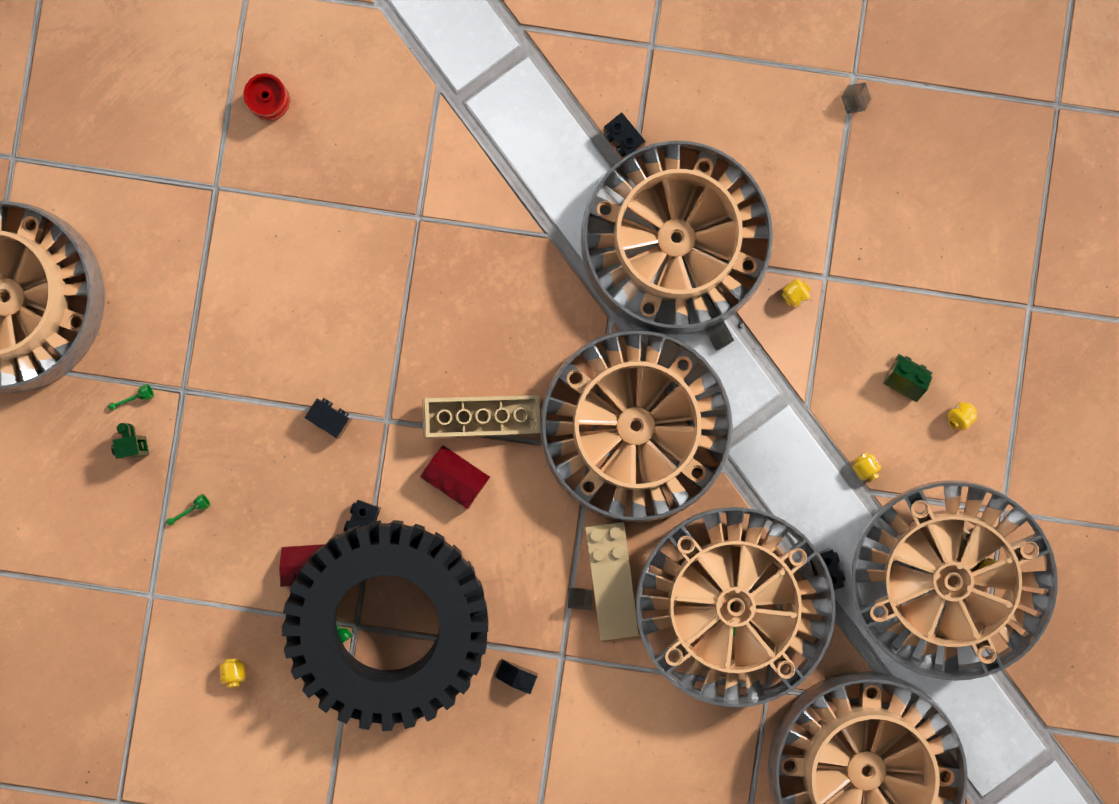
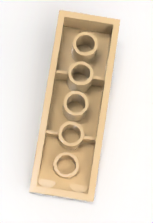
(480, 416)
(612, 580)

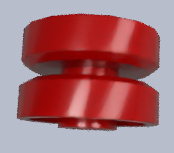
(258, 89)

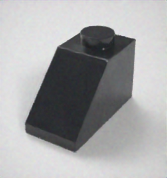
(516, 676)

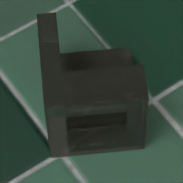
(856, 98)
(719, 335)
(579, 598)

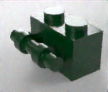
(908, 378)
(130, 444)

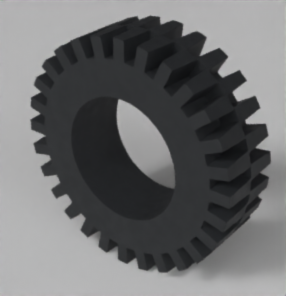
(374, 693)

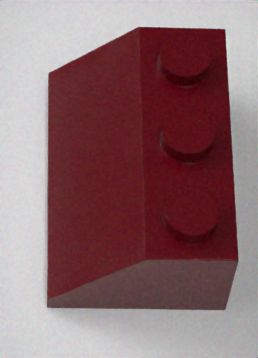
(455, 476)
(293, 560)

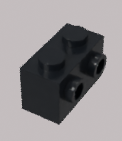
(623, 135)
(328, 418)
(362, 514)
(831, 559)

